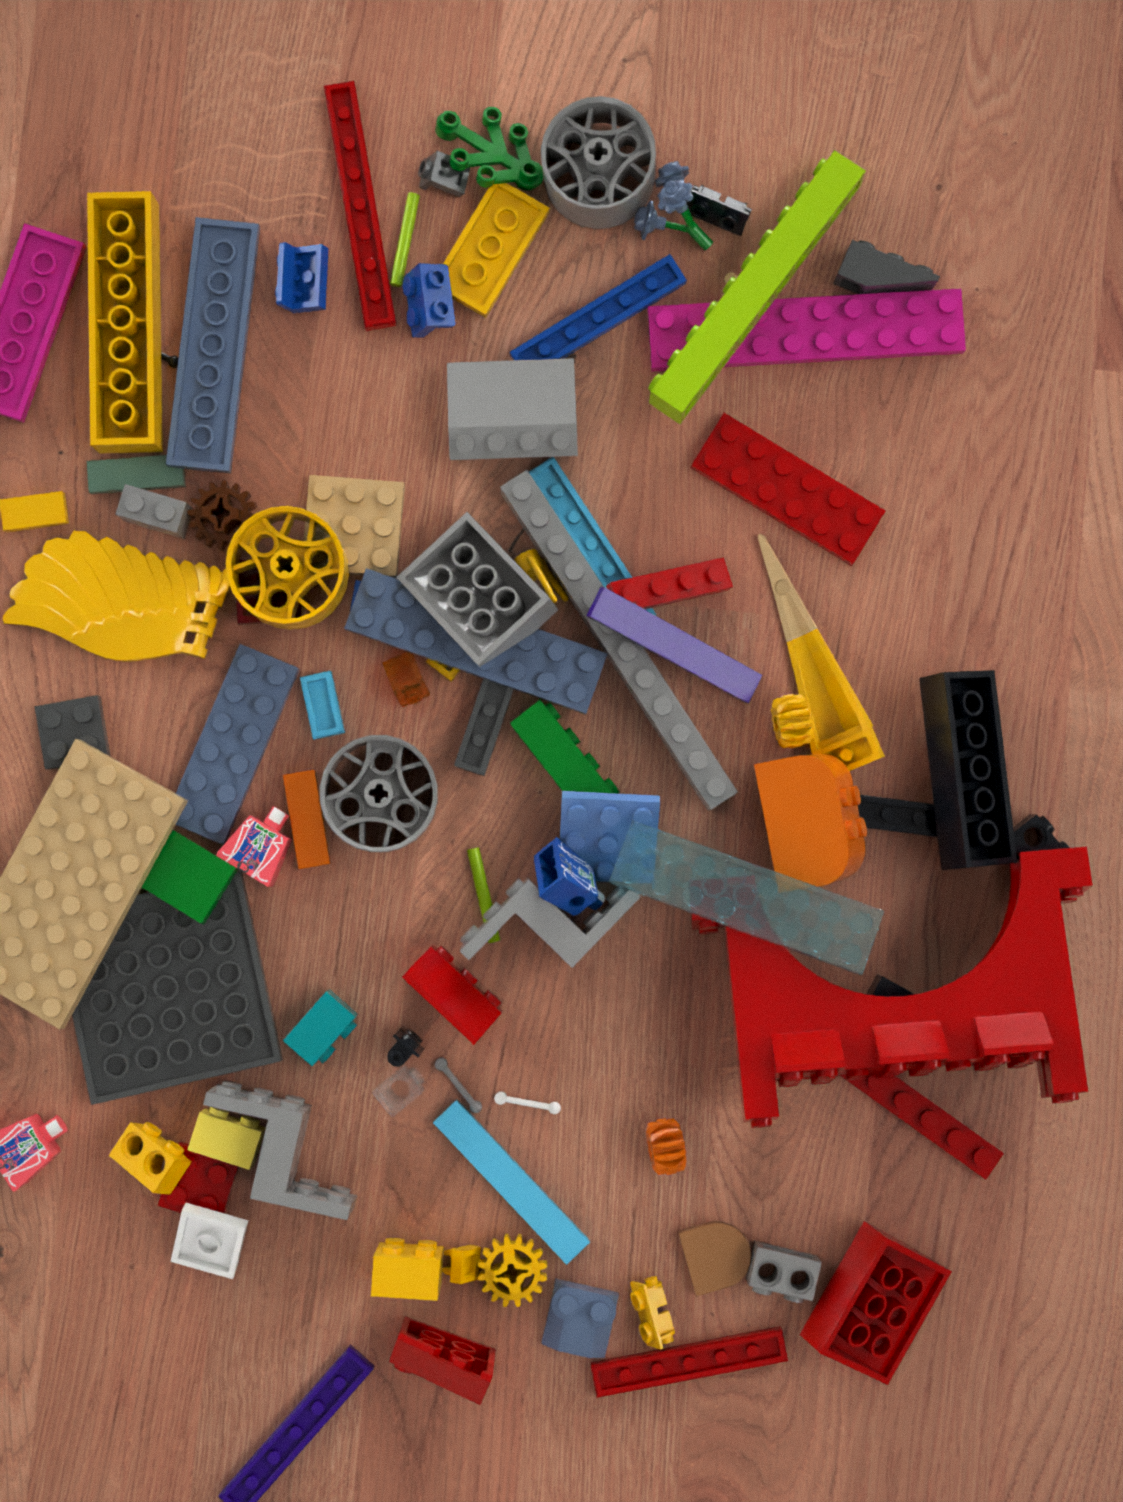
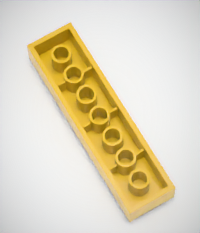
(124, 322)

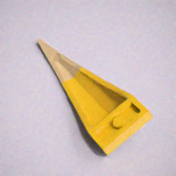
(836, 713)

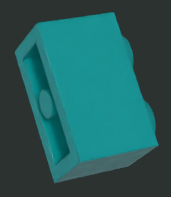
(321, 1028)

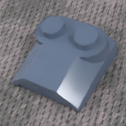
(579, 1319)

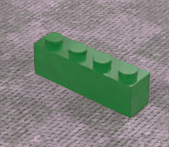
(558, 751)

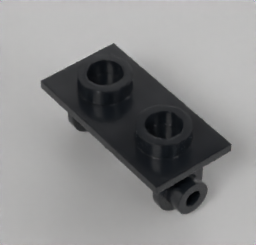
(727, 215)
(406, 1045)

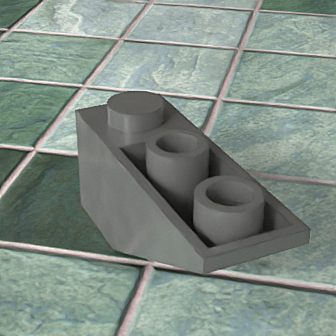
(872, 271)

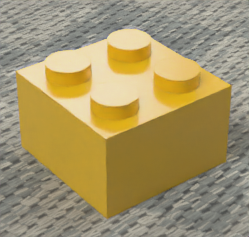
(407, 1270)

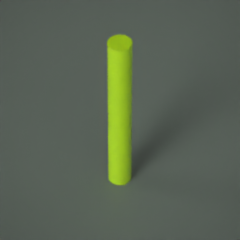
(404, 239)
(481, 885)

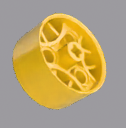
(287, 552)

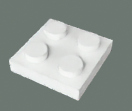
(209, 1240)

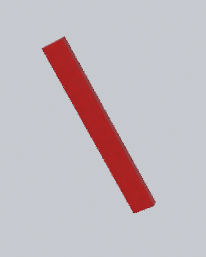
(360, 206)

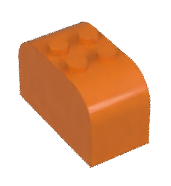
(812, 817)

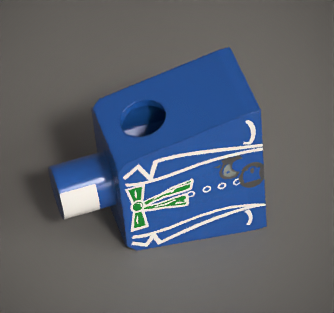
(566, 879)

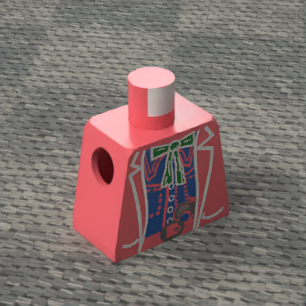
(258, 847)
(28, 1148)

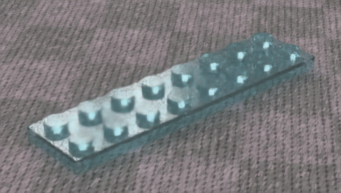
(747, 897)

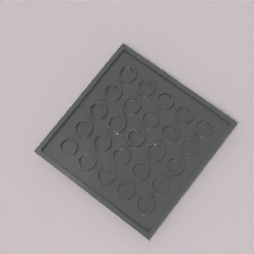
(176, 1000)

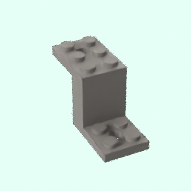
(548, 921)
(281, 1151)

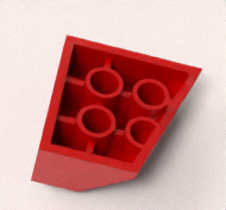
(444, 1359)

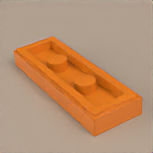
(306, 819)

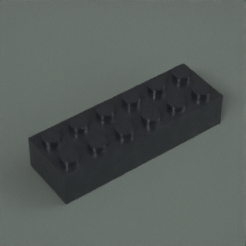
(968, 769)

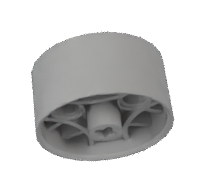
(598, 161)
(368, 781)

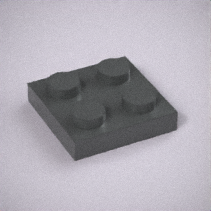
(70, 720)

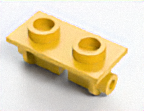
(654, 1327)

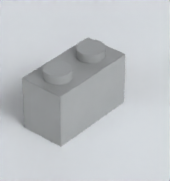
(154, 511)

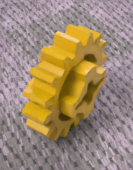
(499, 1271)

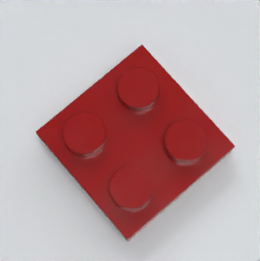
(203, 1184)

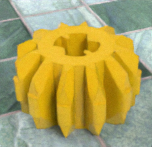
(791, 721)

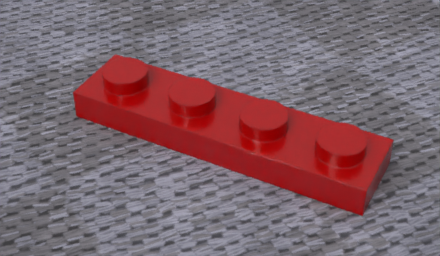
(675, 584)

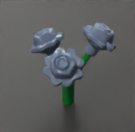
(672, 197)

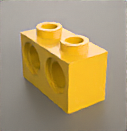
(147, 1163)

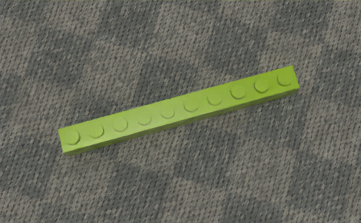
(756, 287)

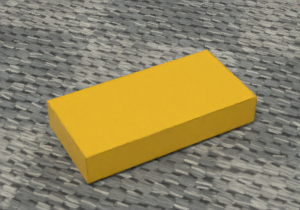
(34, 511)

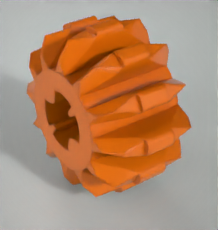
(666, 1146)

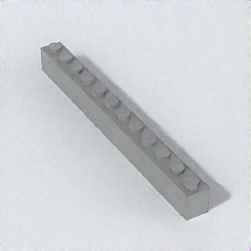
(627, 657)

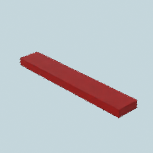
(689, 1361)

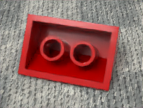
(453, 993)

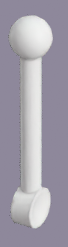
(501, 1097)

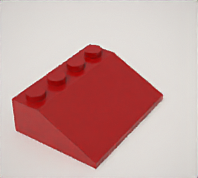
(875, 1304)

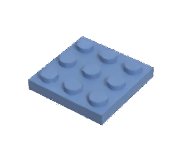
(598, 824)

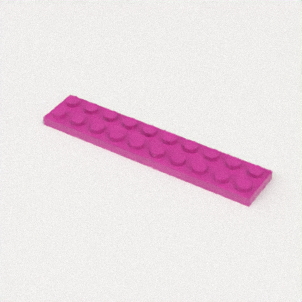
(827, 328)

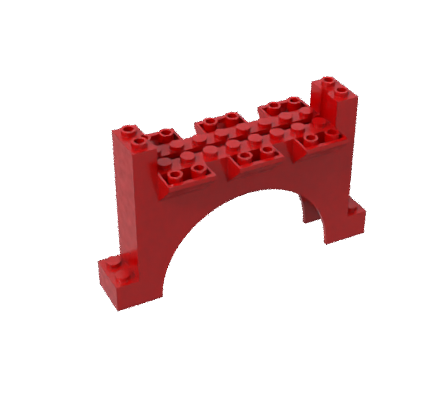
(1003, 1011)

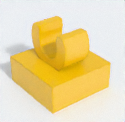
(463, 1264)

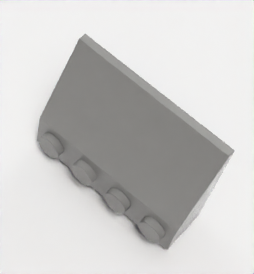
(511, 409)
(477, 591)

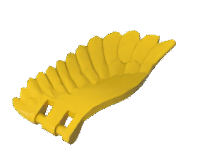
(118, 599)

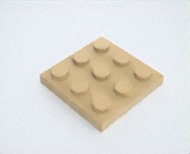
(363, 517)

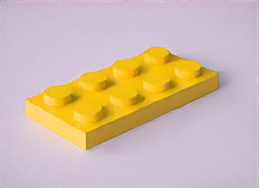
(493, 246)

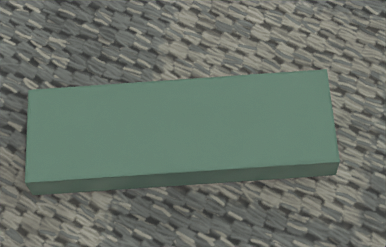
(140, 472)

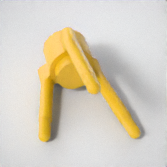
(537, 569)

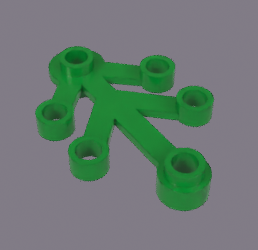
(491, 152)

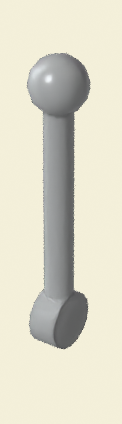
(441, 1065)

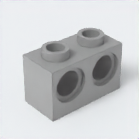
(786, 1263)

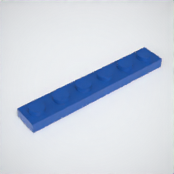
(604, 313)

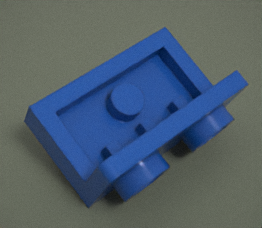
(302, 277)
(428, 299)

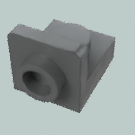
(438, 173)

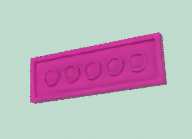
(31, 312)

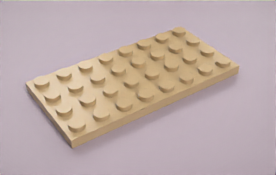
(77, 878)

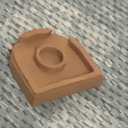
(715, 1255)

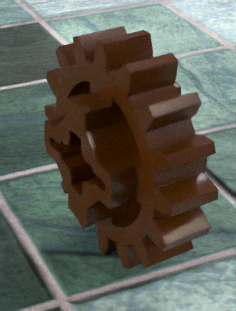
(209, 513)

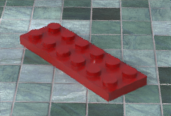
(787, 489)

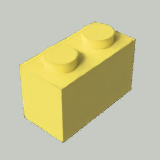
(227, 1137)

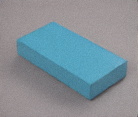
(322, 705)

